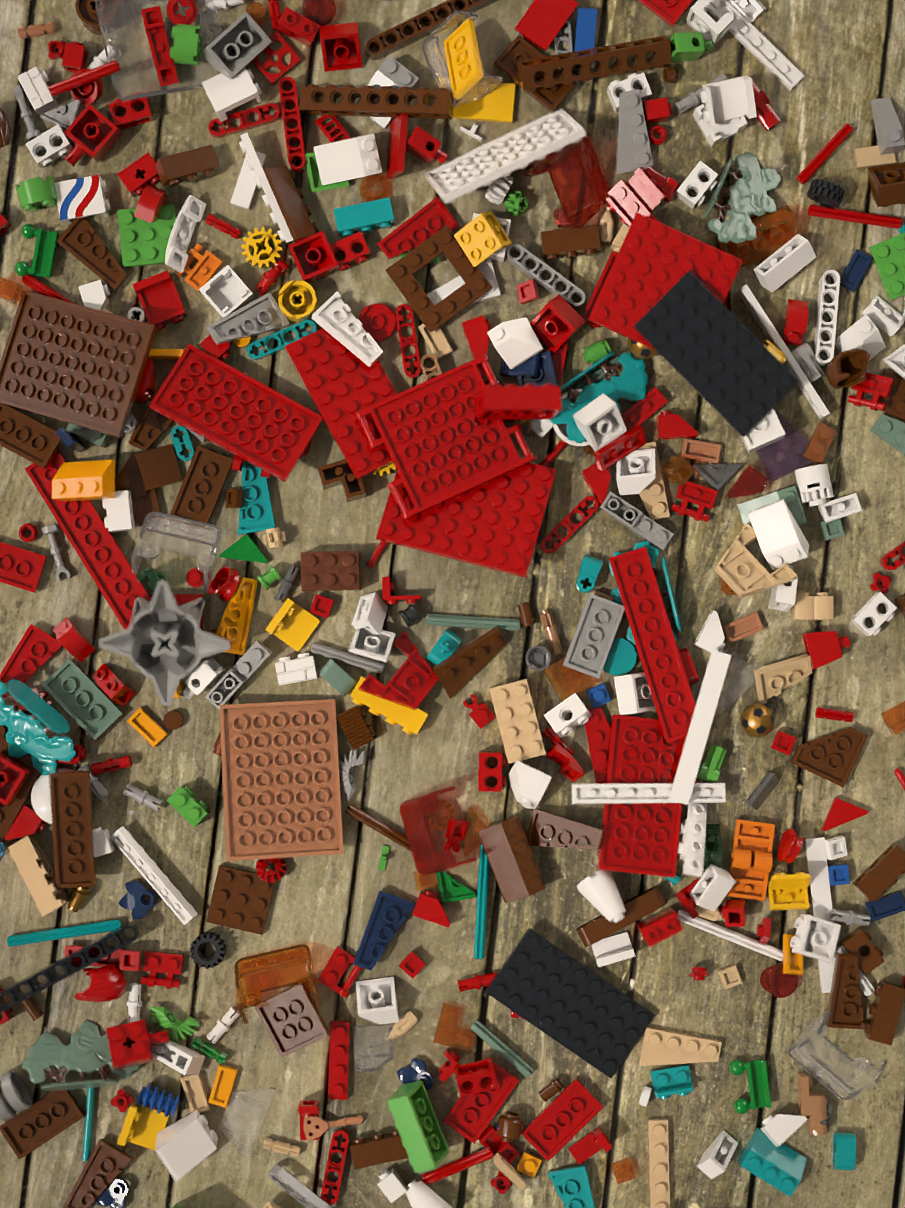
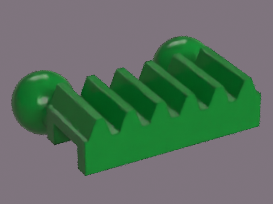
(44, 252)
(757, 1085)

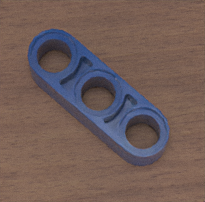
(585, 28)

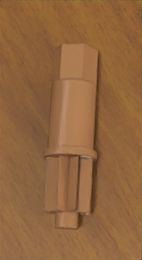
(551, 632)

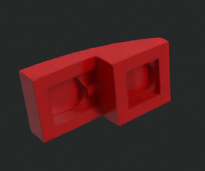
(568, 765)
(491, 1139)

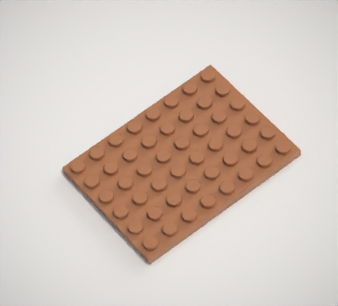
(280, 779)

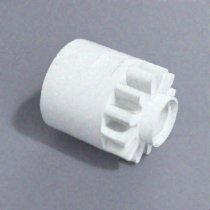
(814, 484)

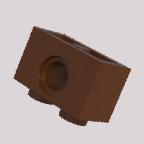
(872, 958)

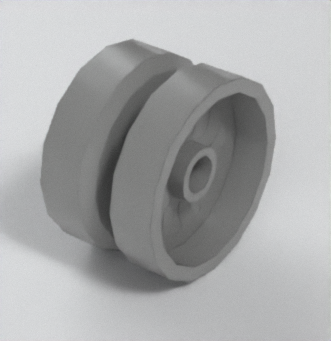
(13, 1095)

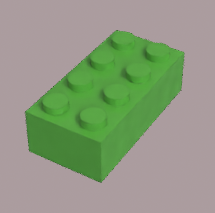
(418, 1126)

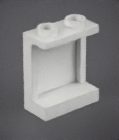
(230, 93)

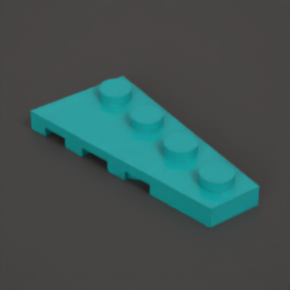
(256, 508)

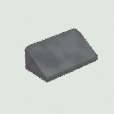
(762, 790)

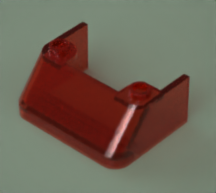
(420, 837)

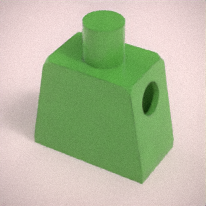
(688, 47)

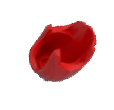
(105, 985)

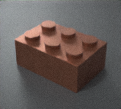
(330, 571)

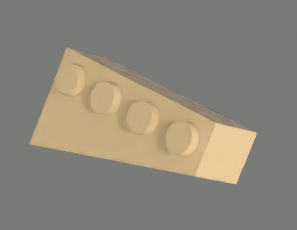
(37, 875)

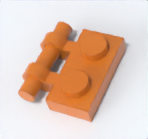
(203, 270)

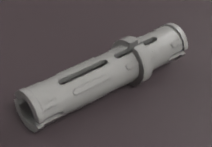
(694, 97)

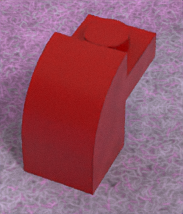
(150, 204)
(795, 322)
(73, 640)

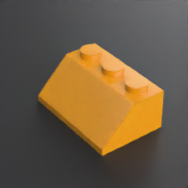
(84, 481)

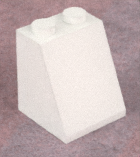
(185, 1144)

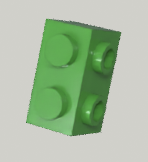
(188, 805)

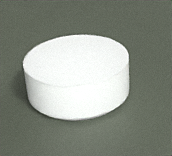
(645, 1096)

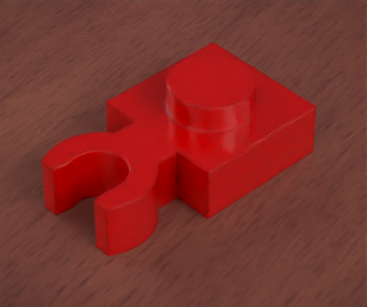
(480, 713)
(455, 832)

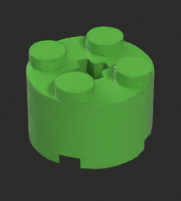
(186, 44)
(37, 193)

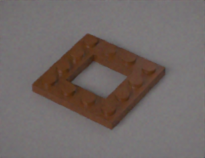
(436, 315)

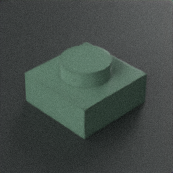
(832, 529)

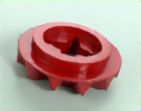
(191, 13)
(271, 876)

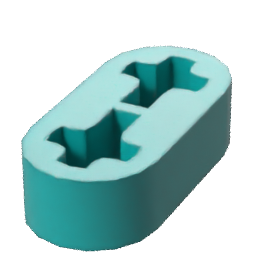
(178, 444)

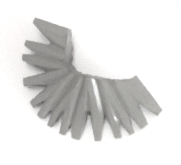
(347, 774)

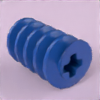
(158, 1100)

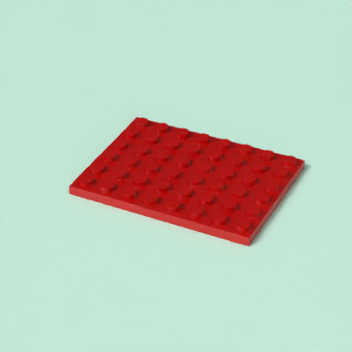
(483, 527)

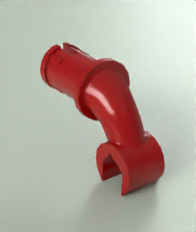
(270, 277)

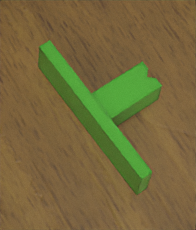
(382, 864)

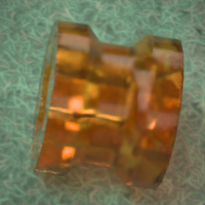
(255, 9)

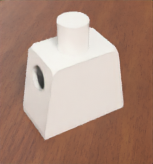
(783, 596)
(206, 673)

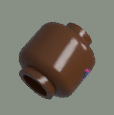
(509, 1126)

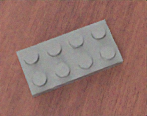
(593, 636)

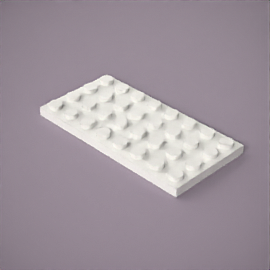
(504, 155)

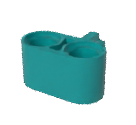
(444, 647)

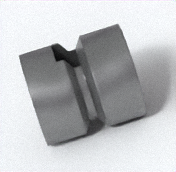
(538, 658)

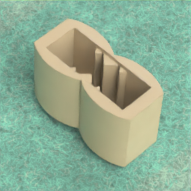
(813, 607)

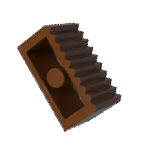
(355, 727)

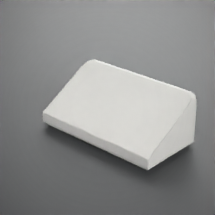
(749, 8)
(884, 316)
(840, 507)

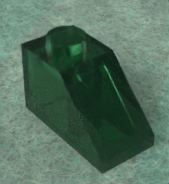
(713, 846)

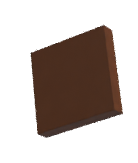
(158, 467)

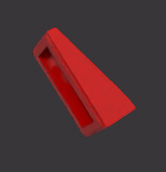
(338, 126)

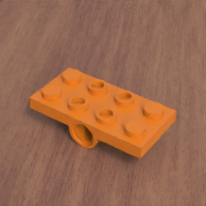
(751, 859)

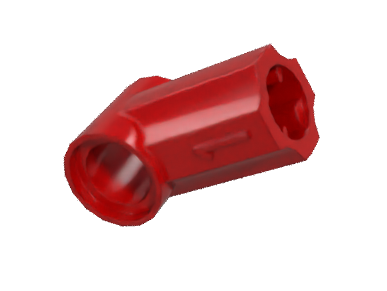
(667, 183)

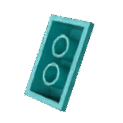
(775, 1165)

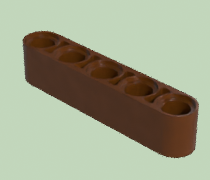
(635, 909)

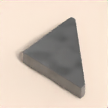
(63, 115)
(717, 474)

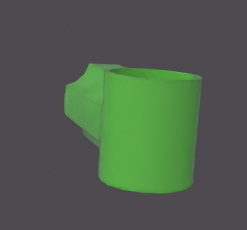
(710, 768)

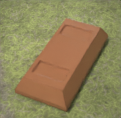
(701, 450)
(743, 627)

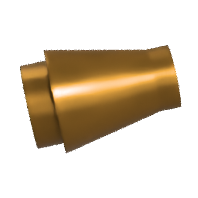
(78, 897)

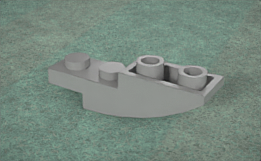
(636, 521)
(238, 674)

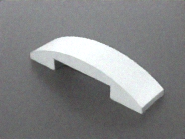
(182, 232)

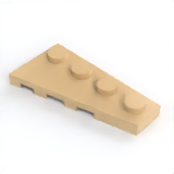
(654, 495)
(669, 1047)

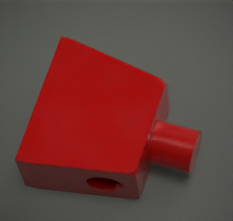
(417, 146)
(824, 647)

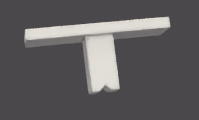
(471, 132)

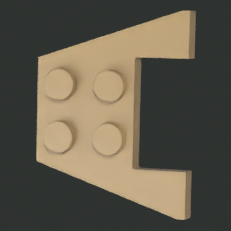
(743, 570)

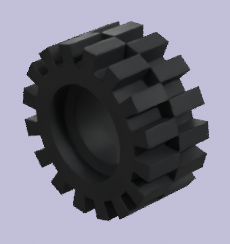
(825, 193)
(204, 961)

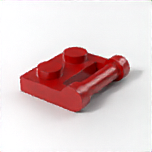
(335, 969)

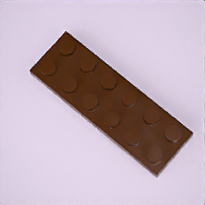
(72, 829)

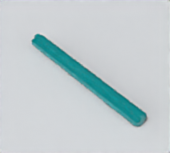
(481, 909)
(61, 933)

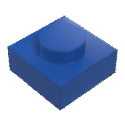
(598, 695)
(838, 874)

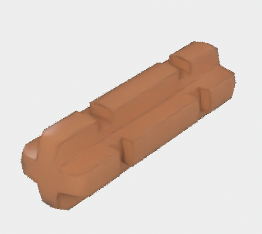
(36, 30)

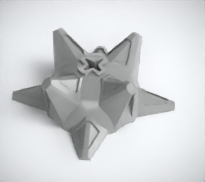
(165, 640)

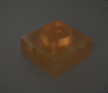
(424, 881)
(623, 1170)

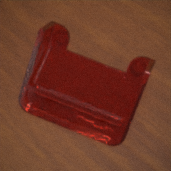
(577, 181)

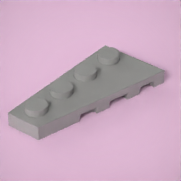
(632, 134)

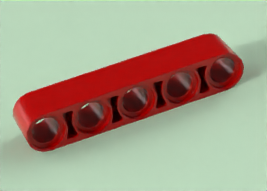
(292, 116)

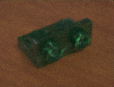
(152, 575)

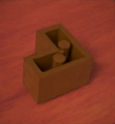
(341, 474)

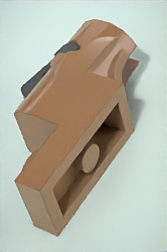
(813, 1106)

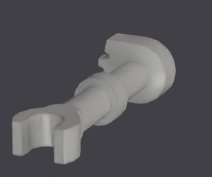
(26, 115)
(56, 550)

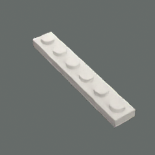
(262, 182)
(153, 875)

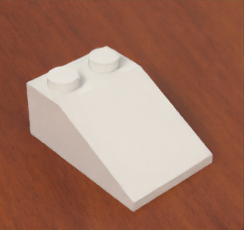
(348, 159)
(778, 534)

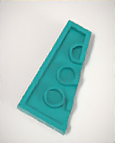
(573, 1186)

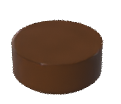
(173, 720)

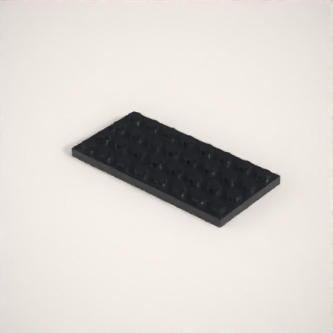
(715, 353)
(569, 1003)

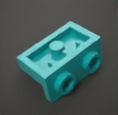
(671, 1081)

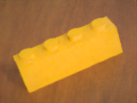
(395, 713)

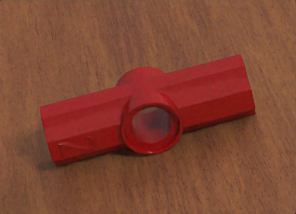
(764, 112)

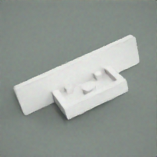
(692, 839)

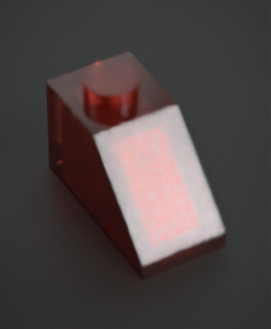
(747, 484)

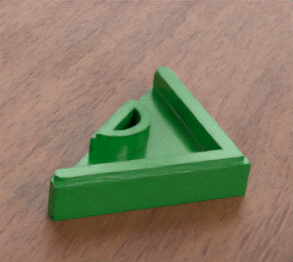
(244, 550)
(451, 889)

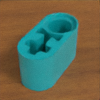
(844, 1151)

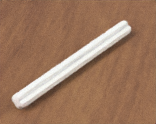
(730, 935)

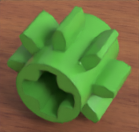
(516, 202)

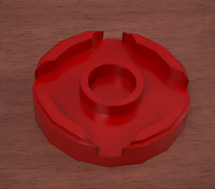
(378, 321)

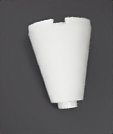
(603, 895)
(423, 1197)

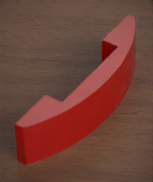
(159, 46)
(123, 958)

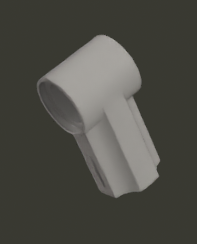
(805, 358)

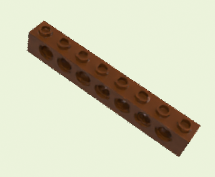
(528, 68)
(440, 110)

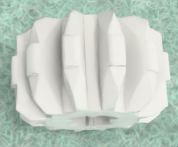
(498, 189)

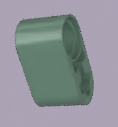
(337, 677)

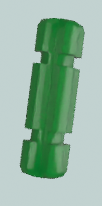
(209, 1050)

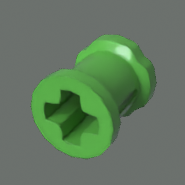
(269, 577)

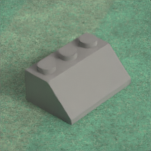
(236, 46)

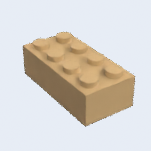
(517, 721)

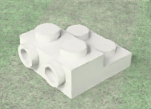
(815, 938)

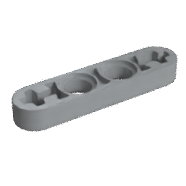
(296, 1188)

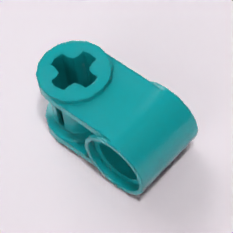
(588, 570)

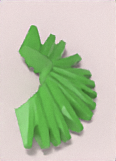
(172, 1024)

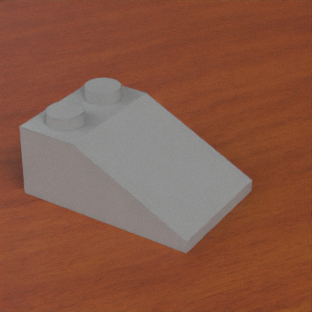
(394, 75)

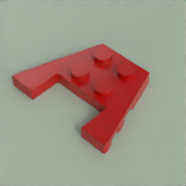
(409, 683)

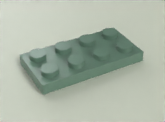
(82, 699)

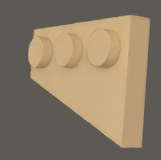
(777, 676)

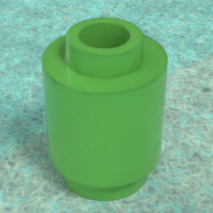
(596, 351)

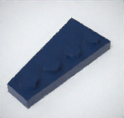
(381, 927)

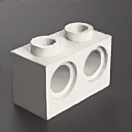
(627, 85)
(47, 141)
(693, 182)
(870, 610)

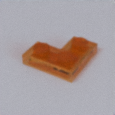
(447, 1031)

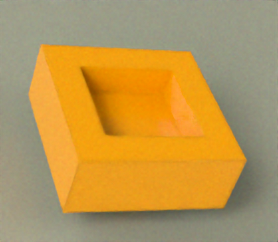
(528, 1164)

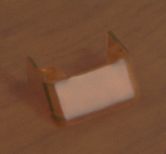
(271, 972)

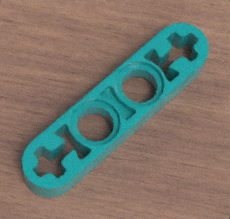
(280, 336)

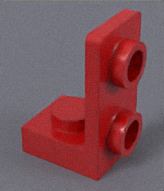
(388, 587)
(113, 685)
(686, 900)
(307, 1109)
(590, 1145)

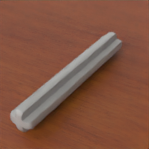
(347, 658)

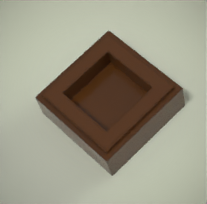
(234, 498)

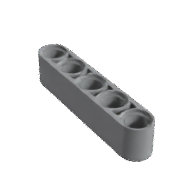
(541, 267)

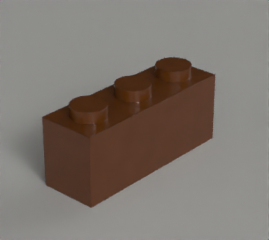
(187, 166)
(570, 242)
(881, 873)
(884, 1012)
(377, 1149)

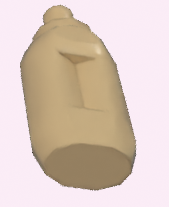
(606, 227)
(708, 914)
(405, 1023)

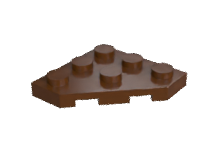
(142, 501)
(831, 754)

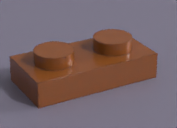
(819, 443)

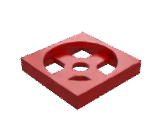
(274, 77)

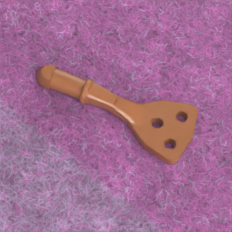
(324, 1125)

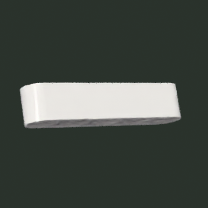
(830, 309)

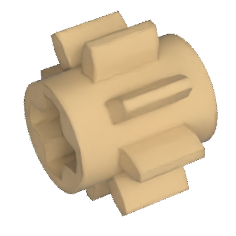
(274, 538)

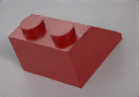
(340, 46)
(313, 257)
(557, 323)
(147, 383)

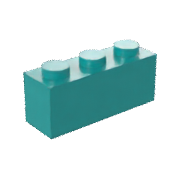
(364, 217)

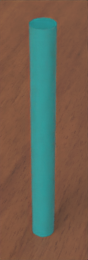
(88, 1124)

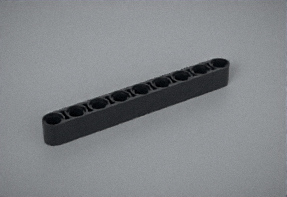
(67, 963)

